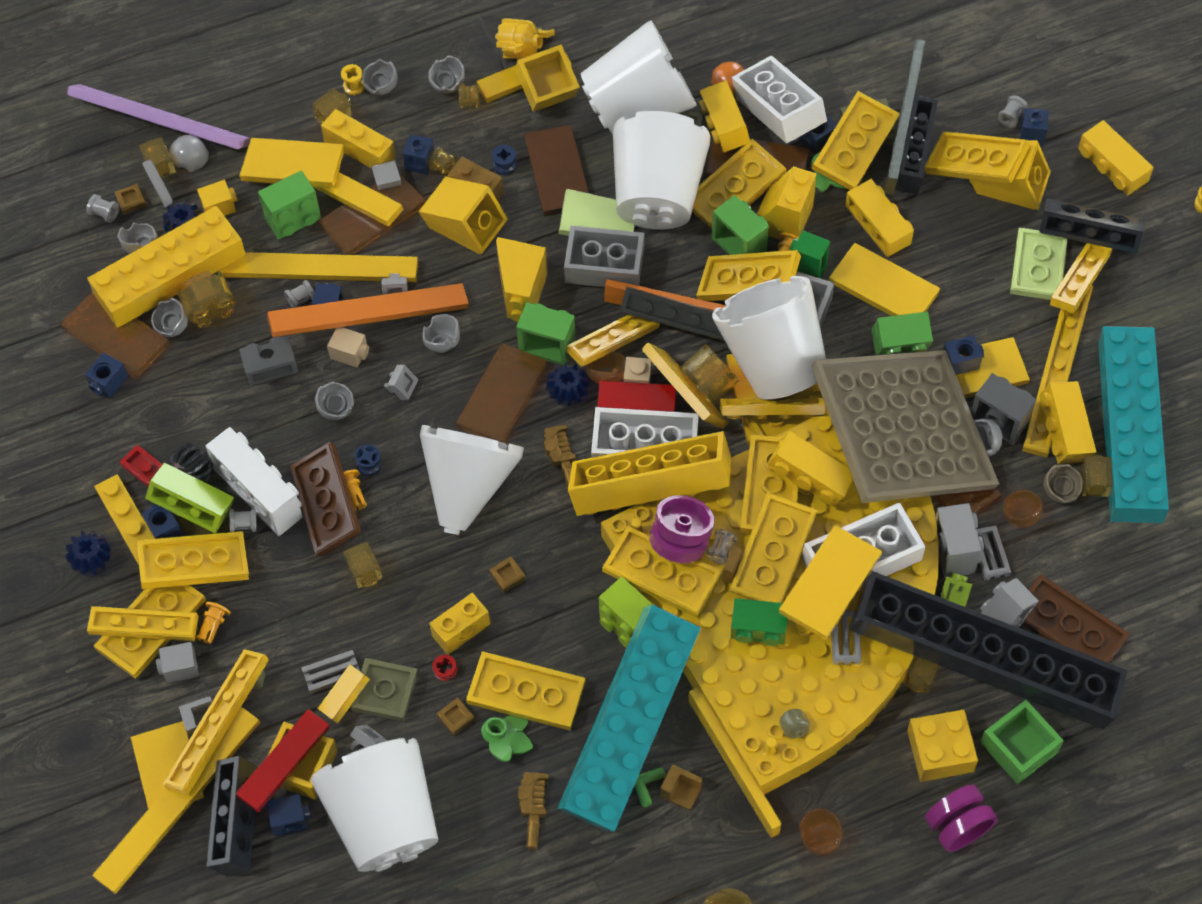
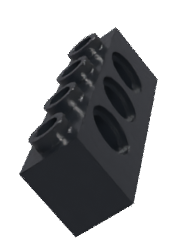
(916, 144)
(1092, 225)
(231, 819)

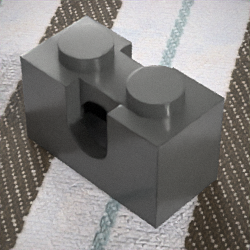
(263, 370)

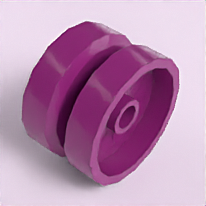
(681, 529)
(961, 818)

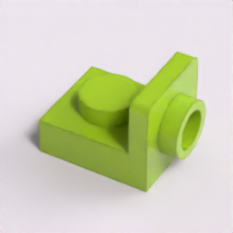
(956, 589)

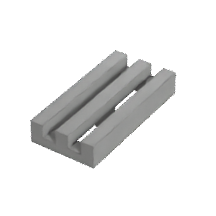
(157, 183)
(995, 572)
(846, 658)
(324, 664)

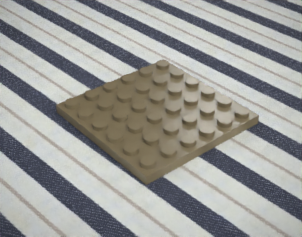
(904, 425)

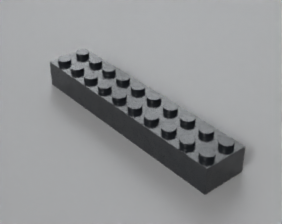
(988, 650)

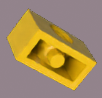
(459, 623)

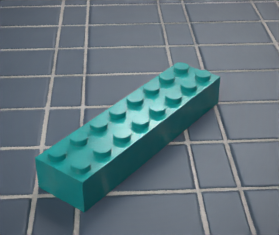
(1133, 424)
(629, 718)

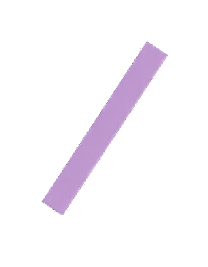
(158, 116)

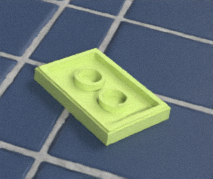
(590, 211)
(1038, 264)

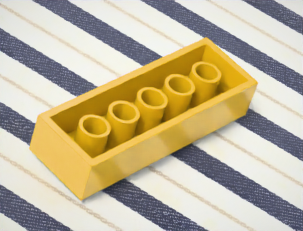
(164, 265)
(650, 473)

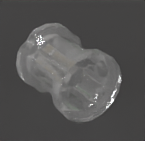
(722, 546)

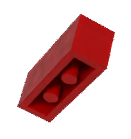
(637, 396)

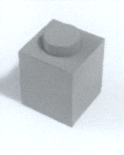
(177, 662)

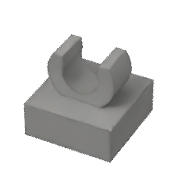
(394, 284)
(401, 382)
(365, 736)

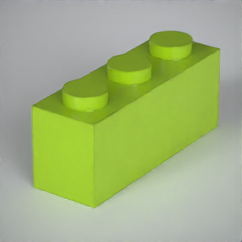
(189, 497)

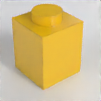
(218, 195)

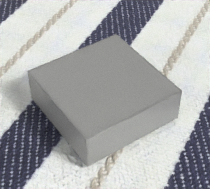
(386, 175)

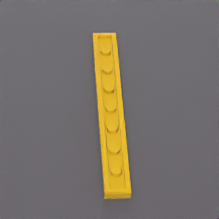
(321, 267)
(1056, 370)
(168, 810)

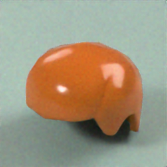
(725, 72)

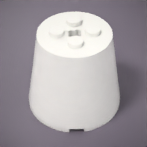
(636, 79)
(658, 168)
(774, 335)
(379, 804)

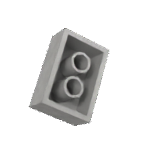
(602, 255)

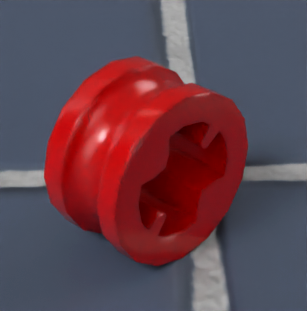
(450, 673)

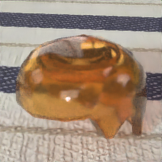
(607, 368)
(1022, 508)
(821, 831)

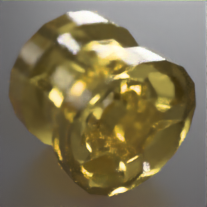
(469, 95)
(442, 161)

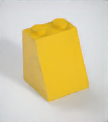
(1027, 184)
(789, 202)
(464, 213)
(521, 273)

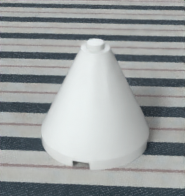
(464, 473)

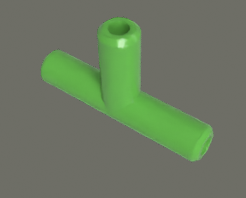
(646, 778)

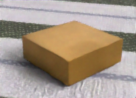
(130, 199)
(732, 564)
(507, 574)
(455, 716)

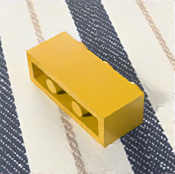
(723, 117)
(358, 140)
(1115, 158)
(879, 217)
(1067, 422)
(811, 469)

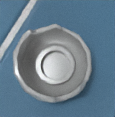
(446, 75)
(380, 77)
(189, 153)
(136, 236)
(169, 318)
(442, 333)
(334, 401)
(990, 435)

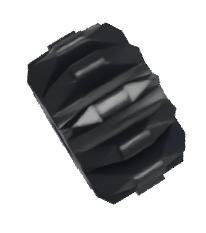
(192, 462)

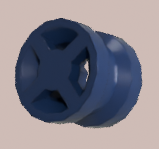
(508, 164)
(369, 454)

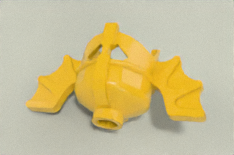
(520, 38)

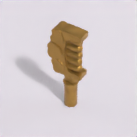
(558, 449)
(532, 802)

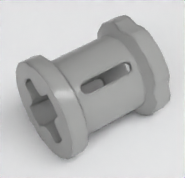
(1012, 111)
(102, 208)
(299, 294)
(242, 520)

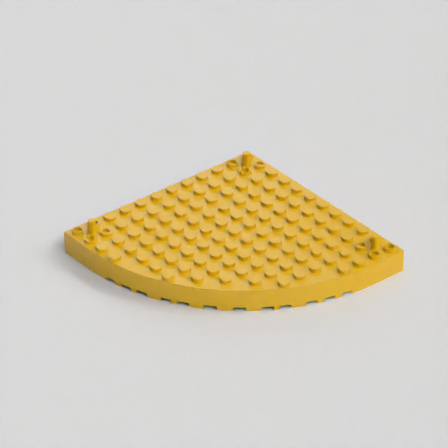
(758, 683)

